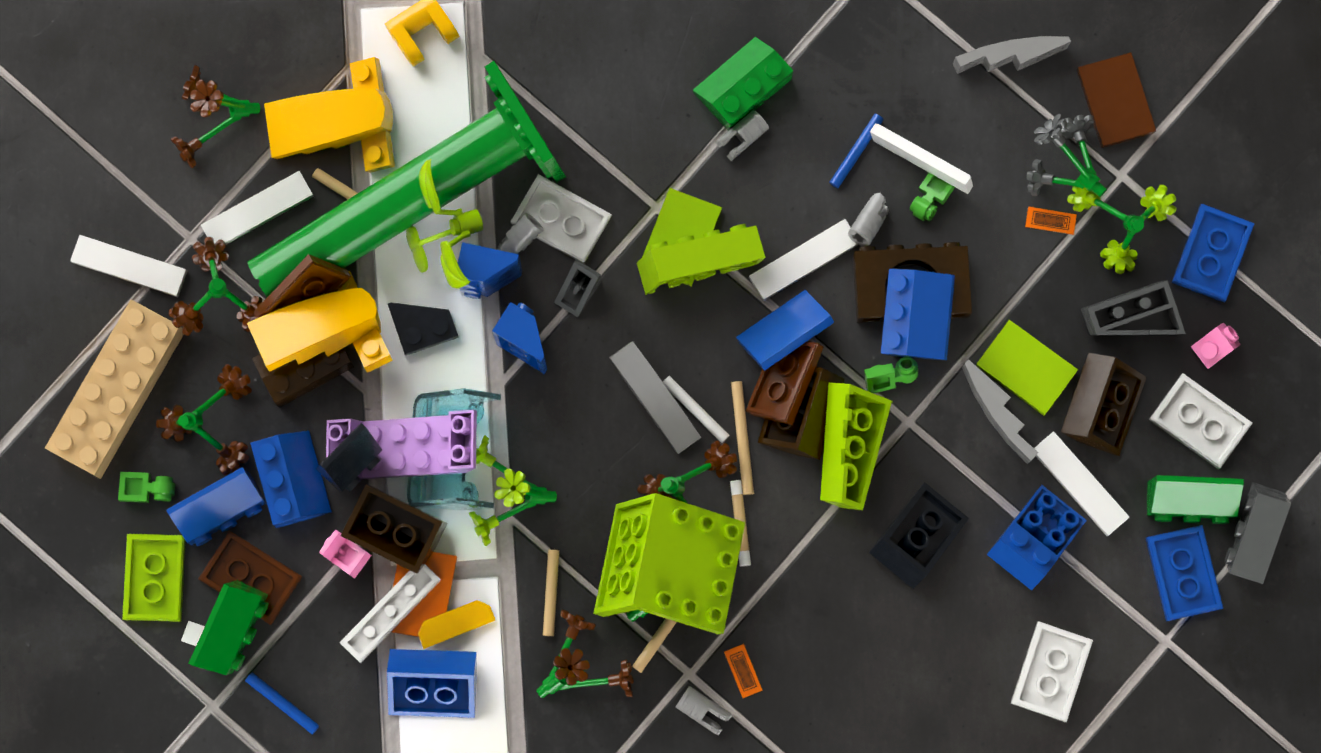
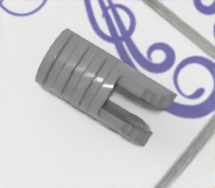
(746, 130)
(869, 220)
(521, 234)
(696, 706)

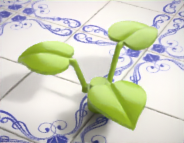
(462, 225)

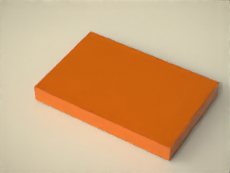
(436, 600)

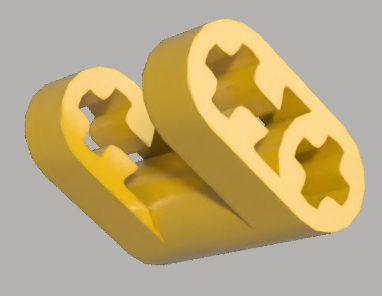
(414, 20)

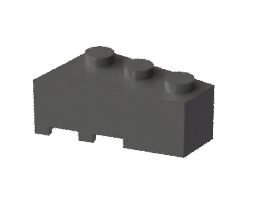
(1137, 312)
(1257, 532)

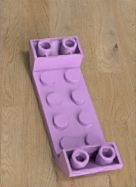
(415, 444)

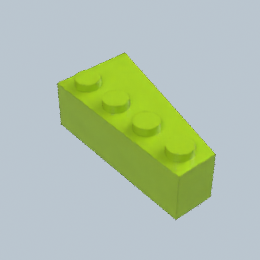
(700, 257)
(851, 443)

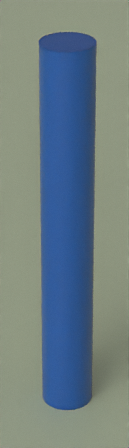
(855, 152)
(282, 703)

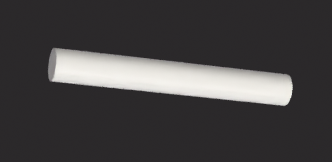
(676, 390)

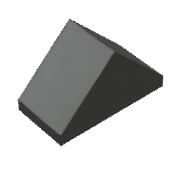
(578, 288)

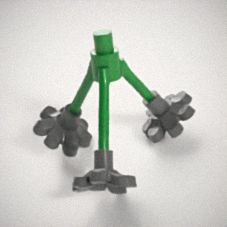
(1054, 132)

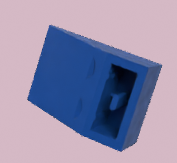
(1036, 537)

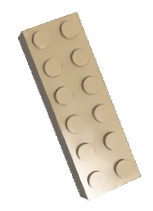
(115, 389)

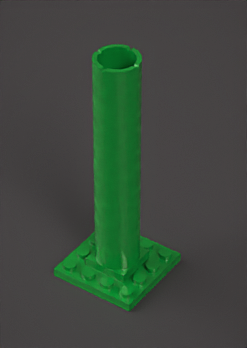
(397, 199)

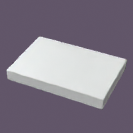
(566, 219)
(1200, 421)
(1051, 671)

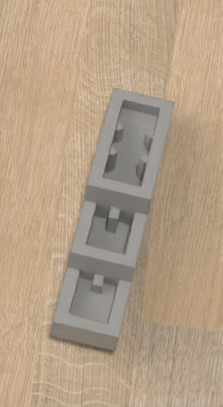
(1019, 51)
(655, 397)
(992, 402)

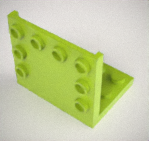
(670, 562)

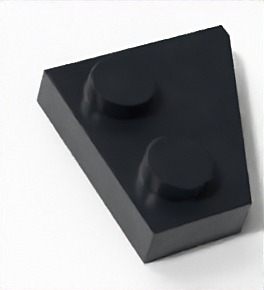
(421, 326)

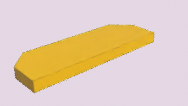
(455, 623)

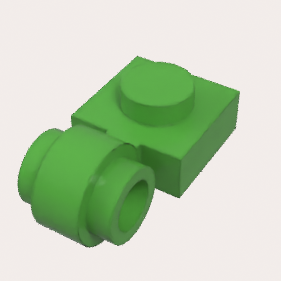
(934, 190)
(884, 377)
(137, 487)

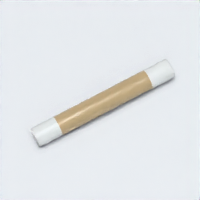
(739, 514)

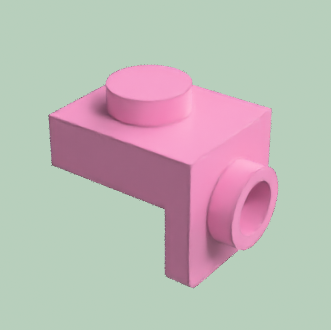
(1216, 345)
(344, 554)

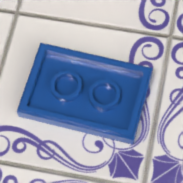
(1213, 253)
(785, 330)
(1184, 573)

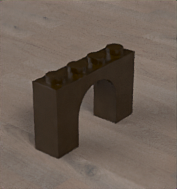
(873, 266)

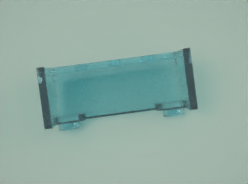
(447, 490)

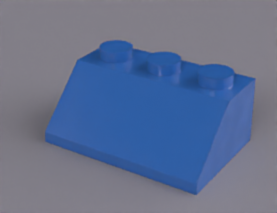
(487, 269)
(917, 314)
(520, 336)
(290, 478)
(217, 507)
(432, 683)

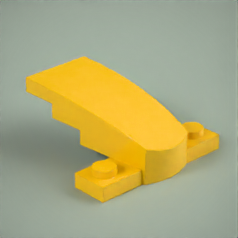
(337, 119)
(320, 326)

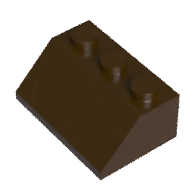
(295, 380)
(1103, 403)
(807, 433)
(393, 529)

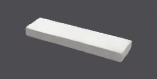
(921, 158)
(258, 209)
(802, 260)
(128, 266)
(1080, 484)
(389, 612)

